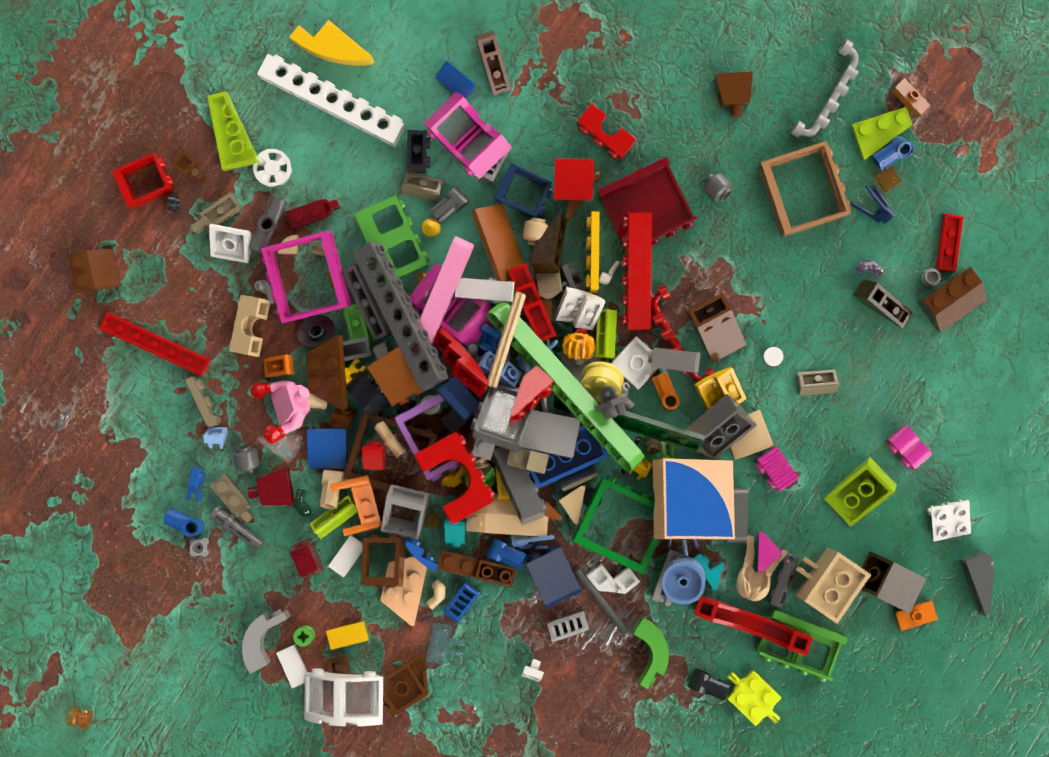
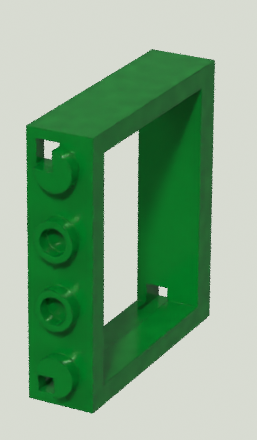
(596, 547)

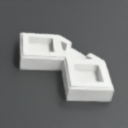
(620, 583)

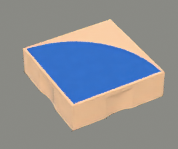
(693, 499)

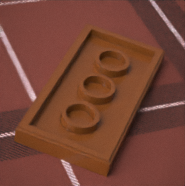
(498, 240)

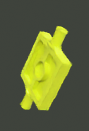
(754, 697)

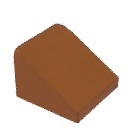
(551, 513)

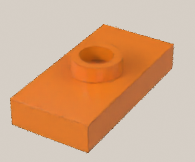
(919, 615)

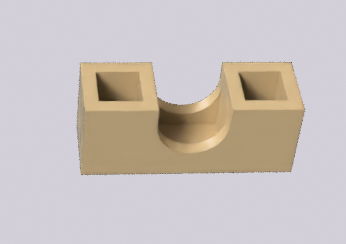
(248, 312)

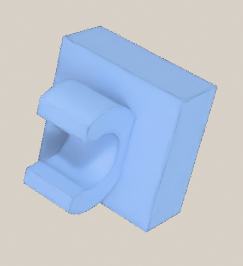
(215, 435)

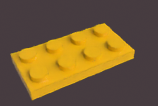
(592, 246)

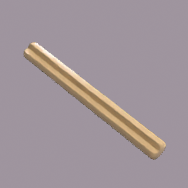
(506, 339)

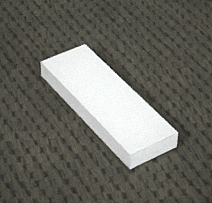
(485, 289)

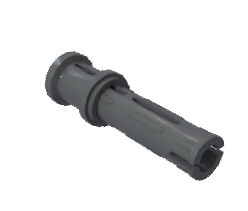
(228, 522)

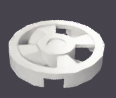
(272, 168)

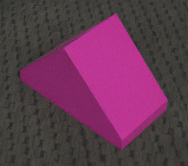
(767, 553)

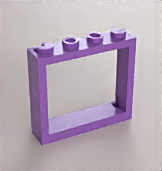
(452, 465)

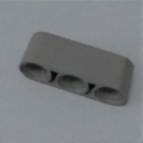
(740, 515)

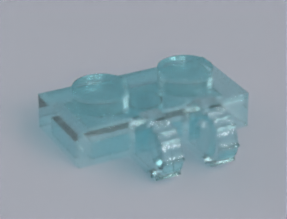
(440, 642)

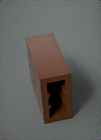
(395, 377)

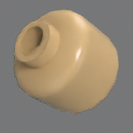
(534, 230)

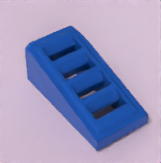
(471, 589)

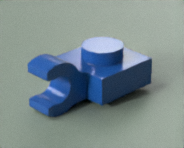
(197, 478)

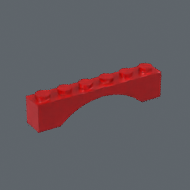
(758, 625)

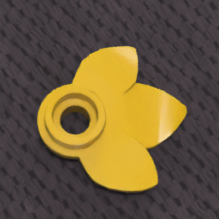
(454, 478)

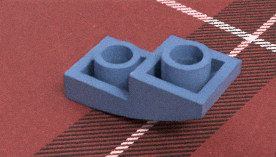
(509, 374)

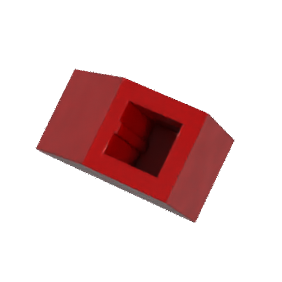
(374, 456)

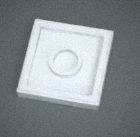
(634, 363)

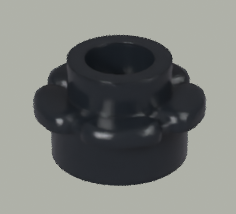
(173, 202)

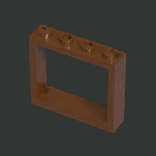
(411, 427)

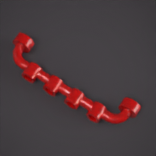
(668, 333)

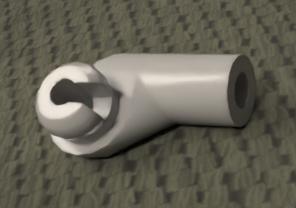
(265, 287)

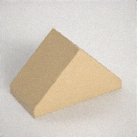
(573, 502)

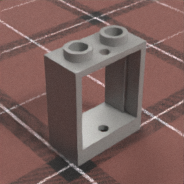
(406, 498)

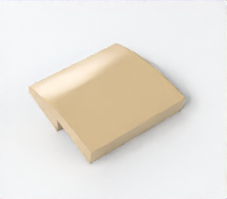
(754, 440)

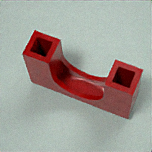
(476, 494)

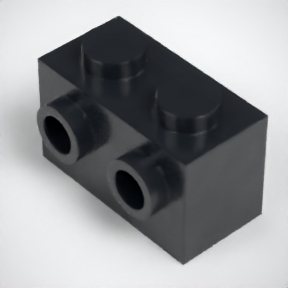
(417, 151)
(367, 393)

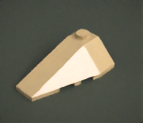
(502, 519)

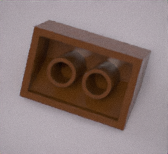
(953, 299)

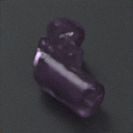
(866, 265)

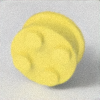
(600, 375)

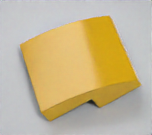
(718, 386)

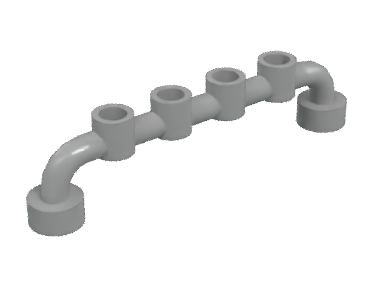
(839, 90)

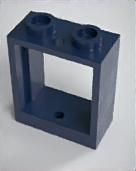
(506, 182)

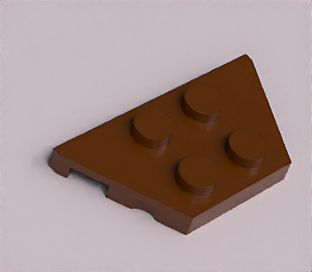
(327, 372)
(405, 685)

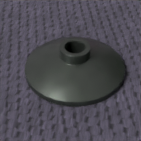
(313, 326)

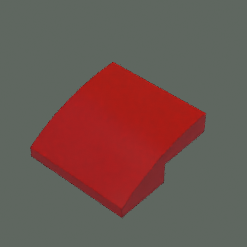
(573, 179)

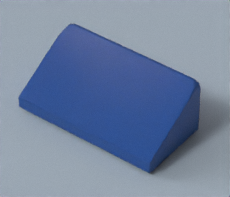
(455, 80)

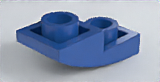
(416, 550)

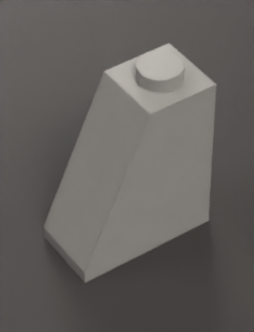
(674, 359)

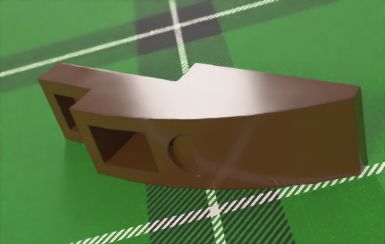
(476, 567)

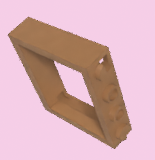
(832, 175)

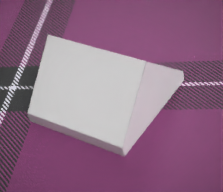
(230, 243)

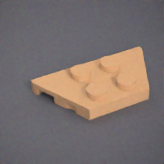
(406, 599)

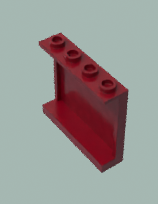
(652, 191)

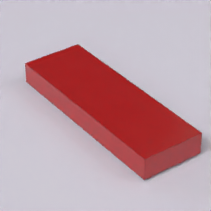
(949, 243)

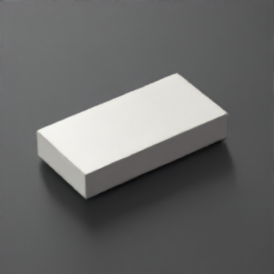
(347, 556)
(292, 665)

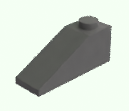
(980, 577)

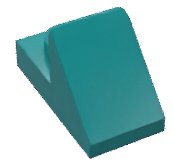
(713, 572)

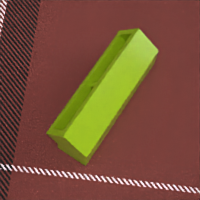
(606, 334)
(333, 518)

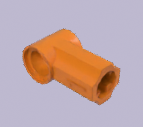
(665, 389)

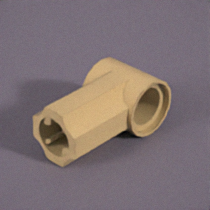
(330, 499)

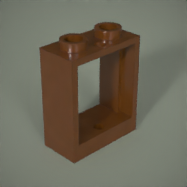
(397, 580)

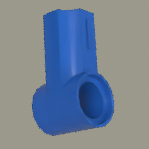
(893, 152)
(182, 522)
(502, 552)

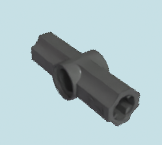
(273, 213)

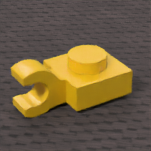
(352, 370)

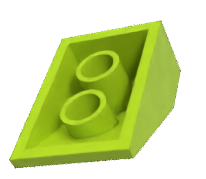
(861, 492)

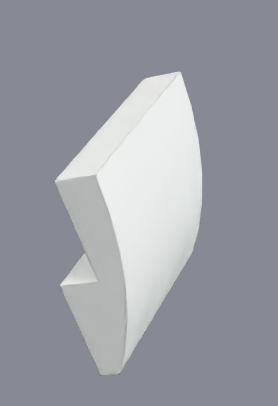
(579, 308)

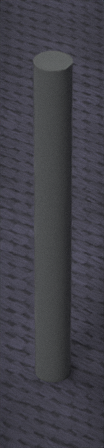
(600, 599)

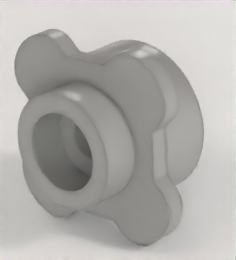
(194, 551)

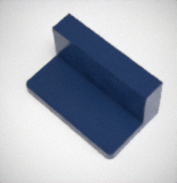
(458, 397)

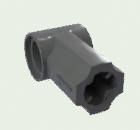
(452, 202)

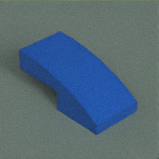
(489, 341)

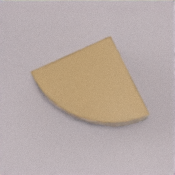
(293, 250)

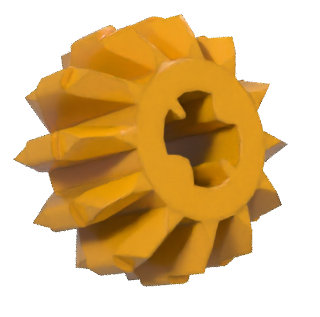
(578, 346)

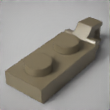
(217, 213)
(232, 497)

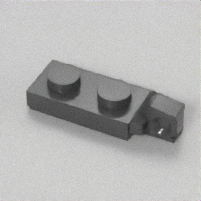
(784, 580)

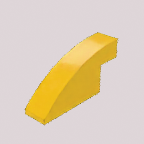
(331, 46)

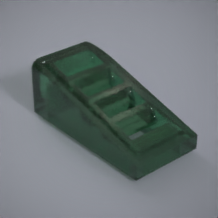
(563, 325)

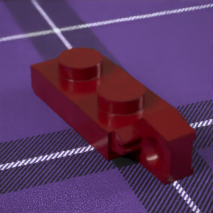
(311, 213)

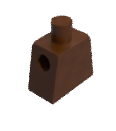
(733, 91)

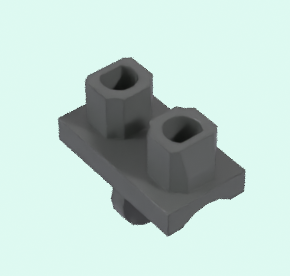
(566, 275)
(612, 405)

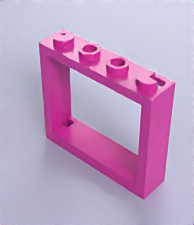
(278, 292)

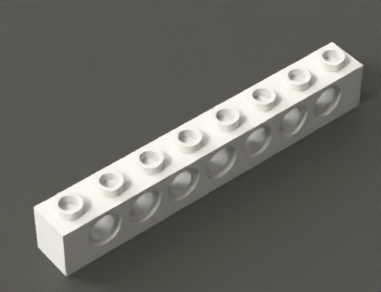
(269, 73)

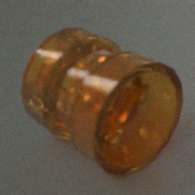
(79, 718)

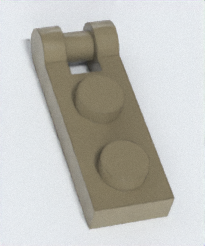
(203, 402)

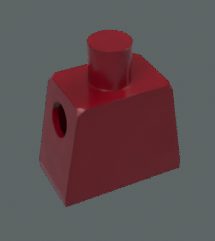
(274, 489)
(306, 558)

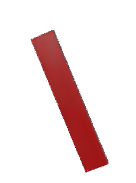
(155, 344)

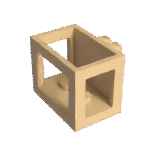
(831, 584)

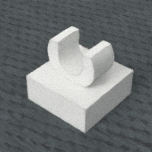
(532, 672)

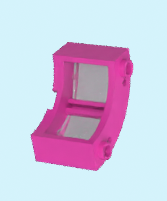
(466, 136)
(462, 316)

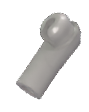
(625, 389)

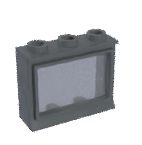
(494, 417)

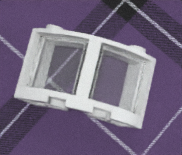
(343, 698)

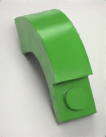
(657, 649)

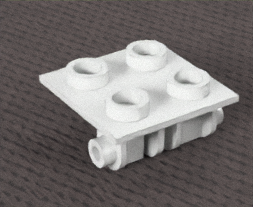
(950, 520)

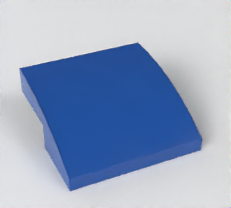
(327, 448)

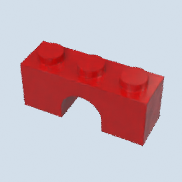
(616, 144)

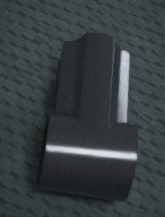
(703, 682)

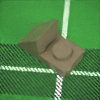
(528, 460)

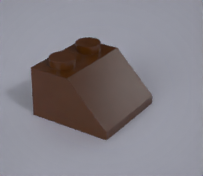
(94, 270)

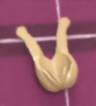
(751, 584)

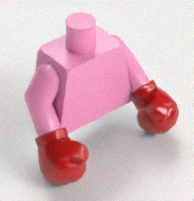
(289, 404)

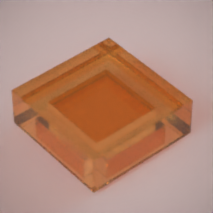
(887, 179)

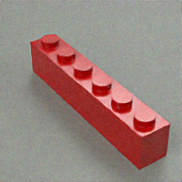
(637, 270)

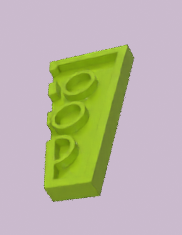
(231, 138)

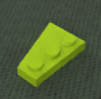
(879, 130)

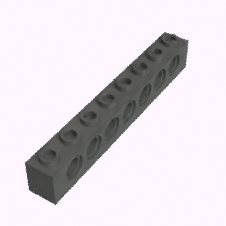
(391, 310)

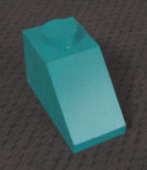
(455, 533)

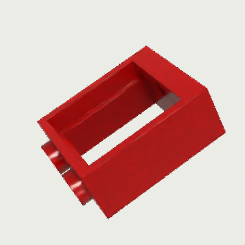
(126, 190)

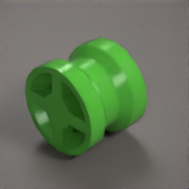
(305, 632)

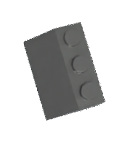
(722, 426)

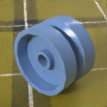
(674, 585)

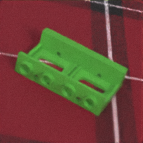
(393, 237)
(819, 633)

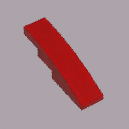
(532, 304)
(464, 365)

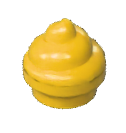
(431, 227)

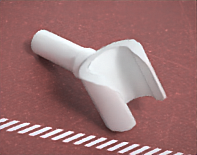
(605, 278)

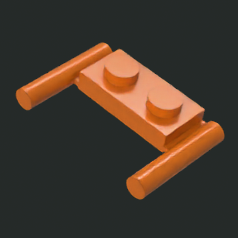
(364, 502)

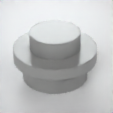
(930, 277)

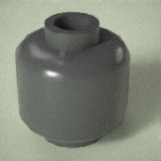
(718, 187)
(246, 459)

